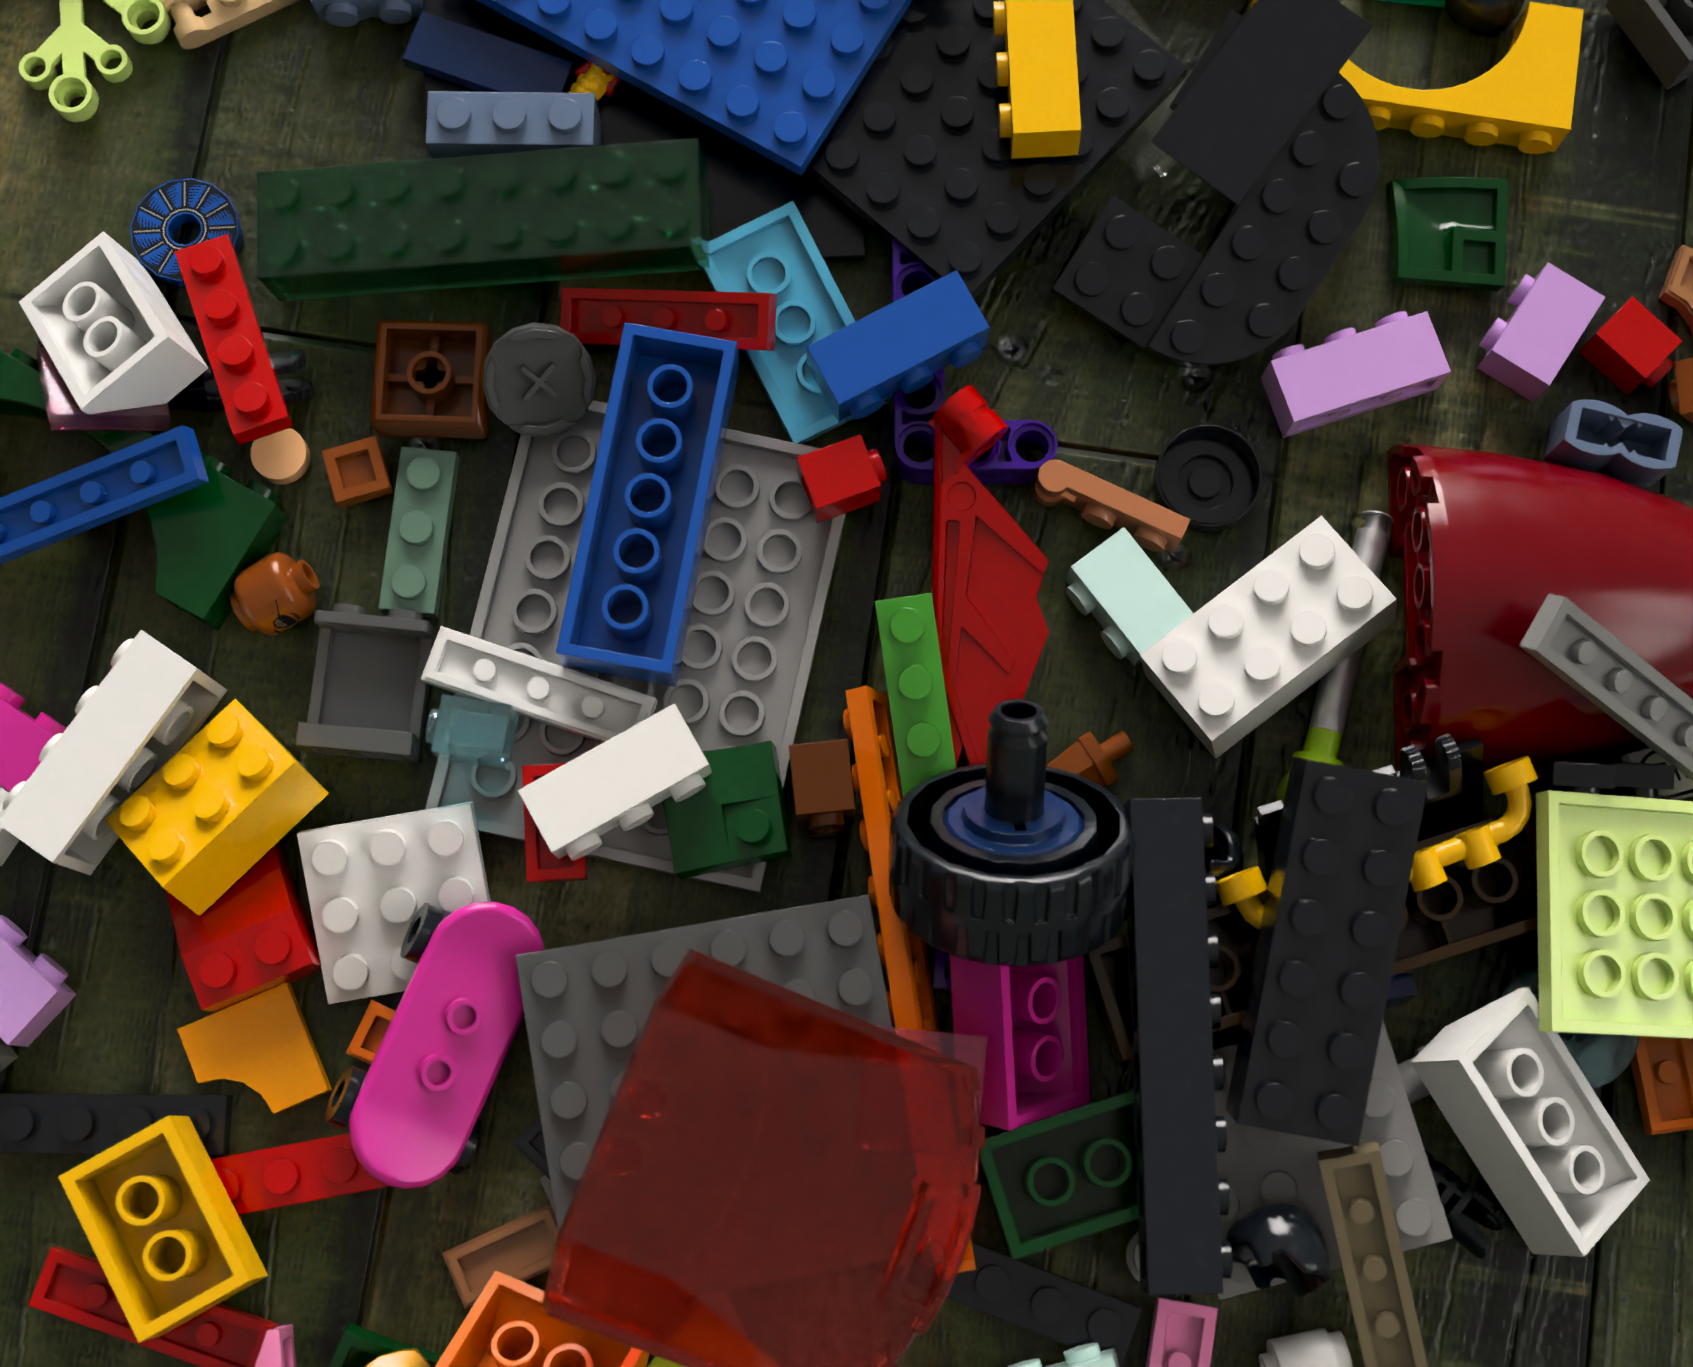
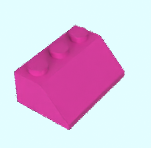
(1033, 1033)

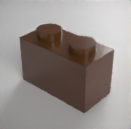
(822, 786)

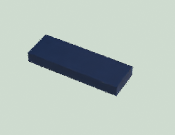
(482, 59)

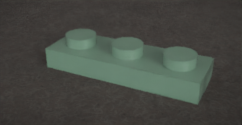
(419, 531)

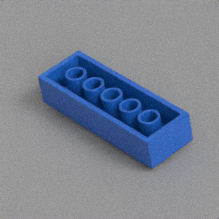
(649, 505)

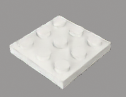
(371, 882)

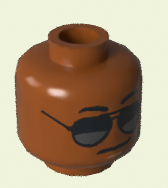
(274, 594)

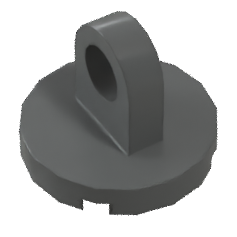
(538, 379)

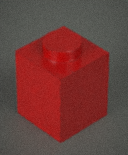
(1632, 347)
(841, 477)

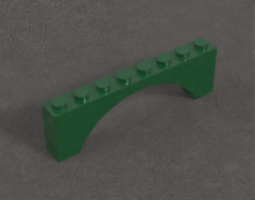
(198, 534)

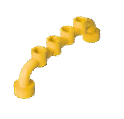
(1474, 846)

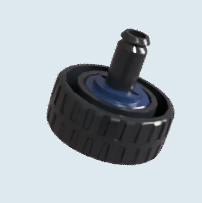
(1011, 853)

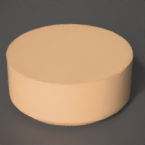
(281, 456)

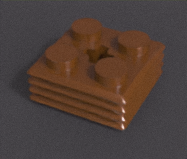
(407, 355)

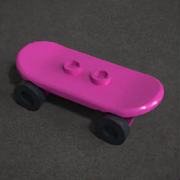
(443, 1047)

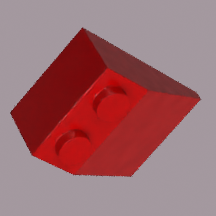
(247, 937)

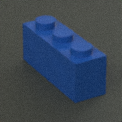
(898, 347)

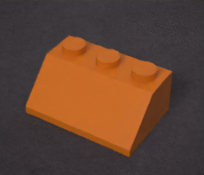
(514, 1331)

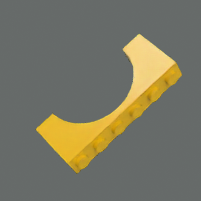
(1516, 103)

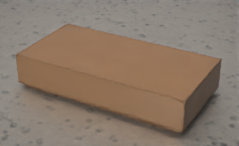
(515, 1249)

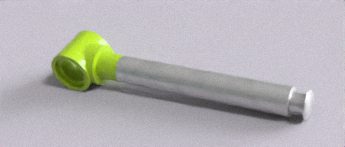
(1337, 685)

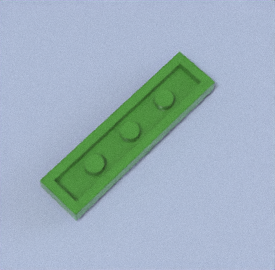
(915, 688)

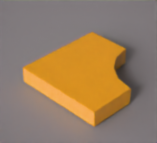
(261, 1045)

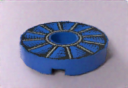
(169, 208)

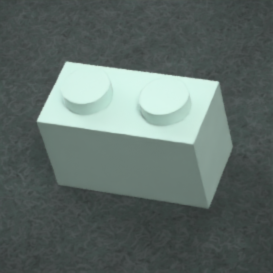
(1125, 596)

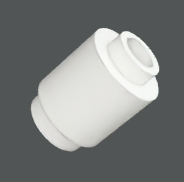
(1307, 1349)

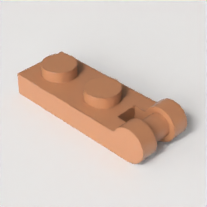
(1110, 505)

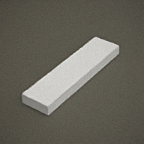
(534, 687)

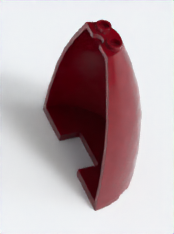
(1482, 553)

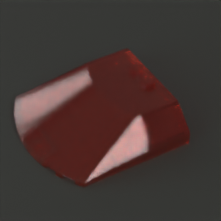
(770, 1184)

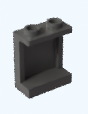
(368, 685)

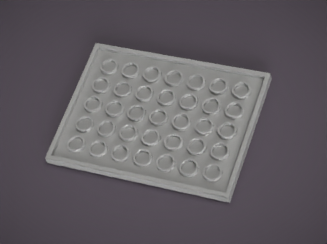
(745, 640)

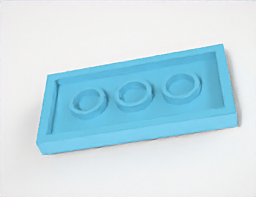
(782, 259)

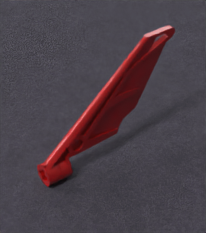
(981, 578)

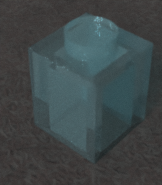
(473, 732)

